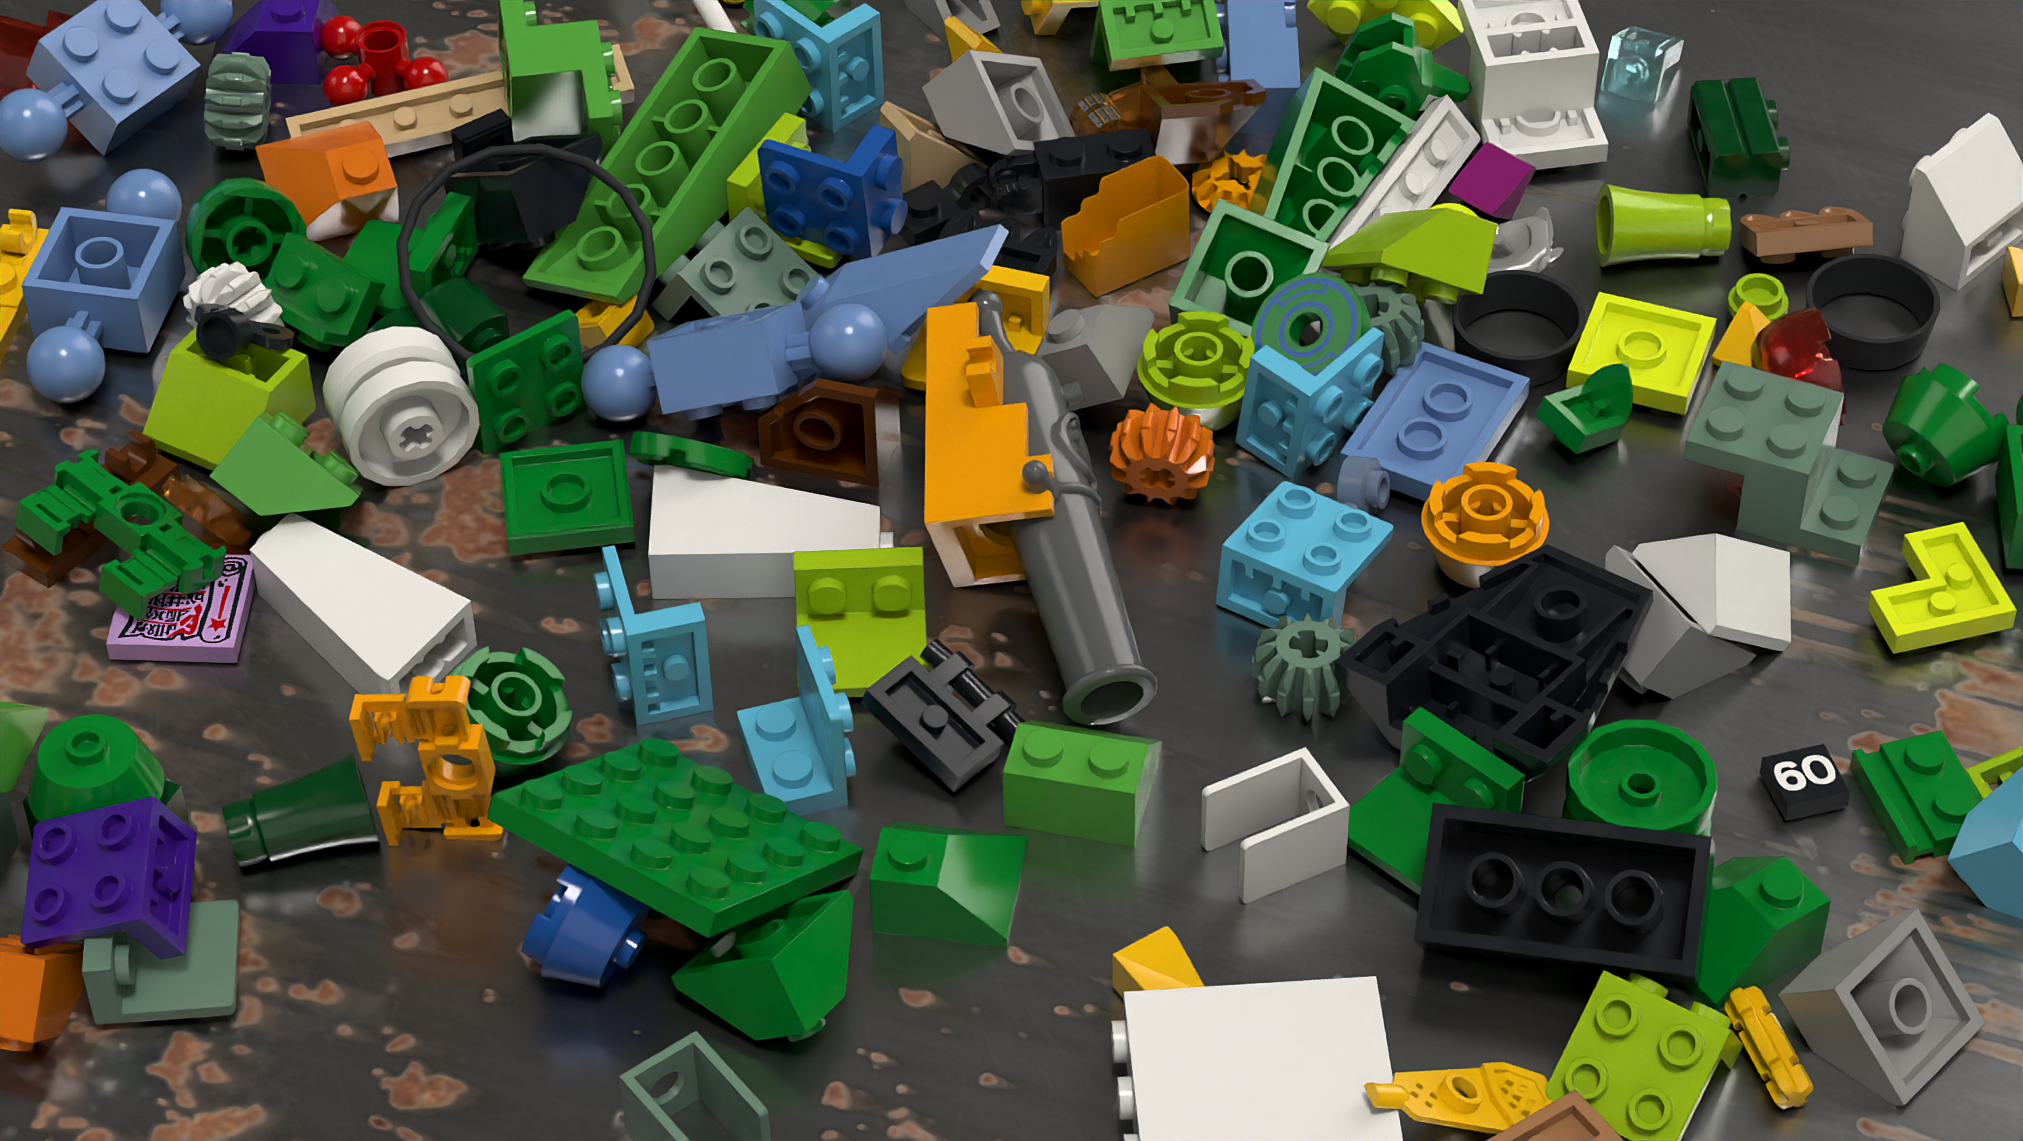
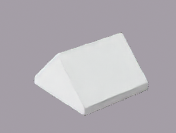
(1726, 585)

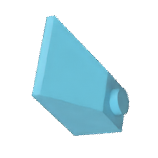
(1991, 848)

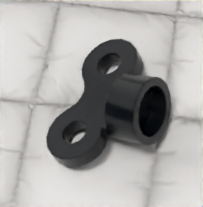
(227, 332)

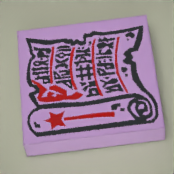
(189, 626)

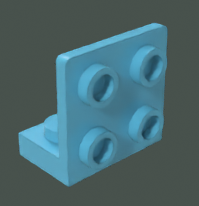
(838, 59)
(1299, 417)
(1297, 557)
(658, 651)
(800, 741)

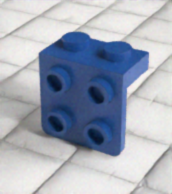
(835, 202)

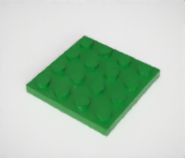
(677, 835)

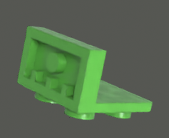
(1155, 32)

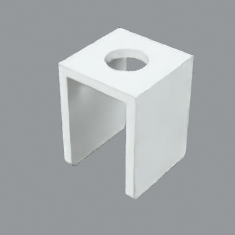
(1266, 798)

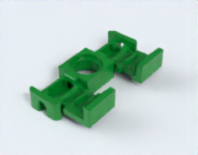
(157, 551)

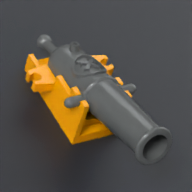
(1019, 502)

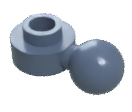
(1363, 484)

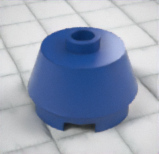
(586, 930)

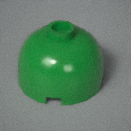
(240, 223)

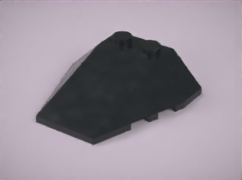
(1507, 662)

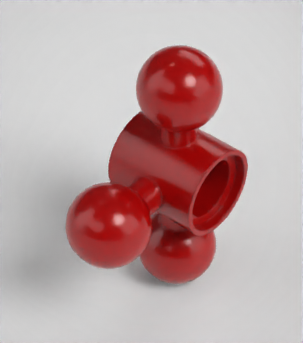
(382, 61)

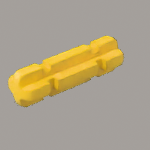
(1768, 1047)

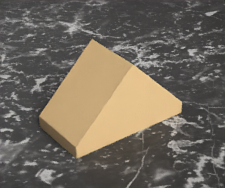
(925, 149)

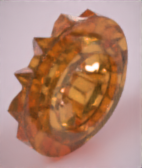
(208, 509)

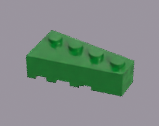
(1325, 154)

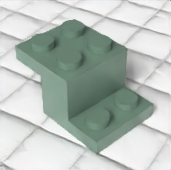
(1794, 476)

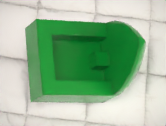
(1591, 411)

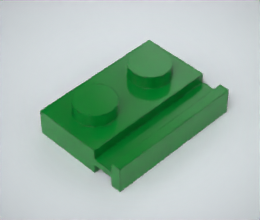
(1917, 793)

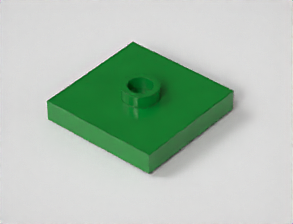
(566, 497)

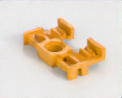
(451, 791)

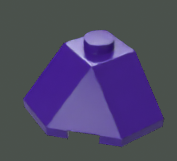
(285, 35)

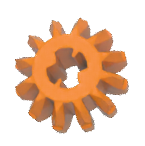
(1161, 454)

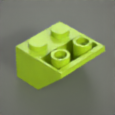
(1423, 251)
(212, 402)

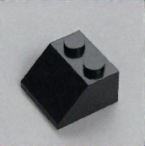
(527, 195)

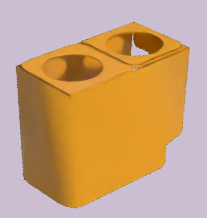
(1129, 227)

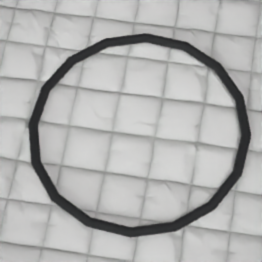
(525, 150)

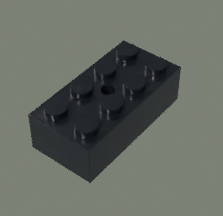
(1497, 879)

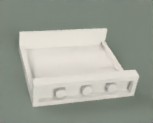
(1254, 1062)

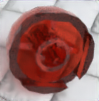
(1795, 351)

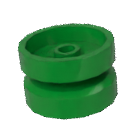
(1641, 778)

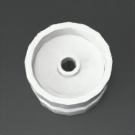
(400, 406)

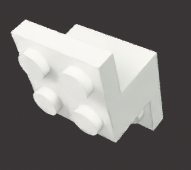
(1534, 80)

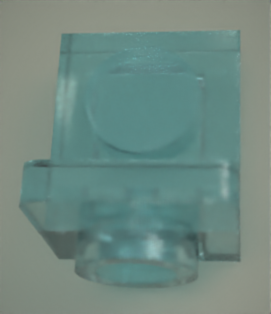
(1638, 63)

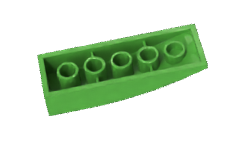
(675, 160)

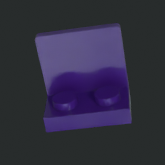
(111, 874)

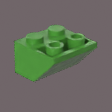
(281, 473)

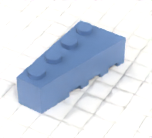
(1261, 46)

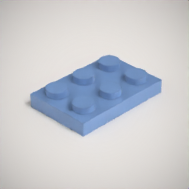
(1437, 418)

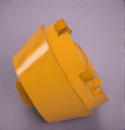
(1482, 521)

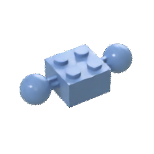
(108, 74)
(102, 284)
(733, 360)

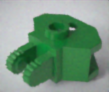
(1397, 67)

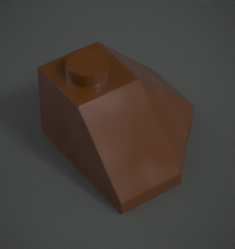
(1197, 119)
(832, 432)

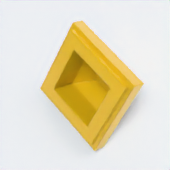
(964, 38)

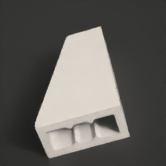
(740, 535)
(361, 609)

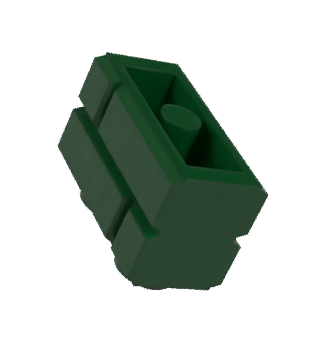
(1737, 138)

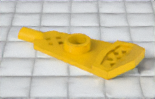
(1489, 1098)

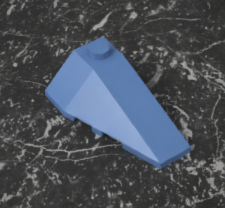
(905, 283)

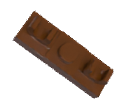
(131, 465)

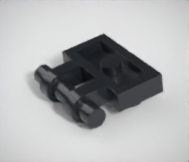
(936, 724)

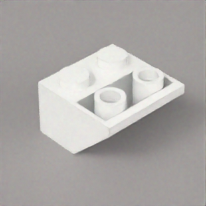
(1964, 204)

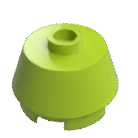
(1197, 367)

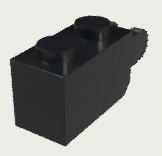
(1064, 172)

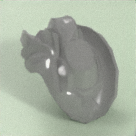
(1525, 245)

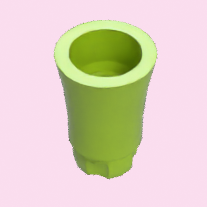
(1658, 226)

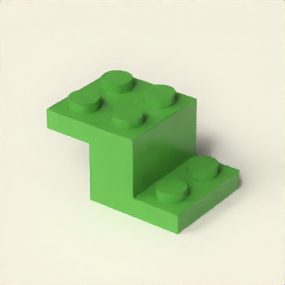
(557, 77)

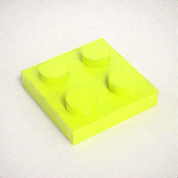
(1657, 342)

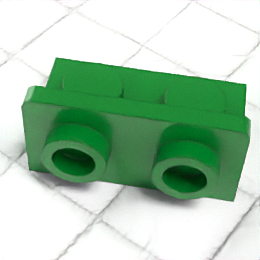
(321, 294)

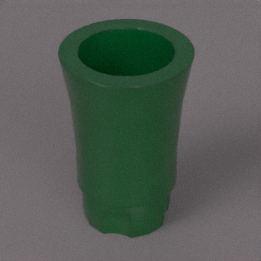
(302, 815)

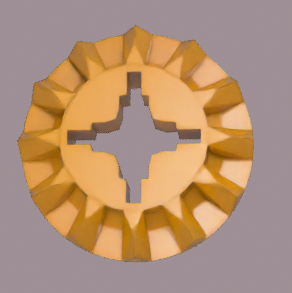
(1213, 179)

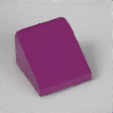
(1493, 181)

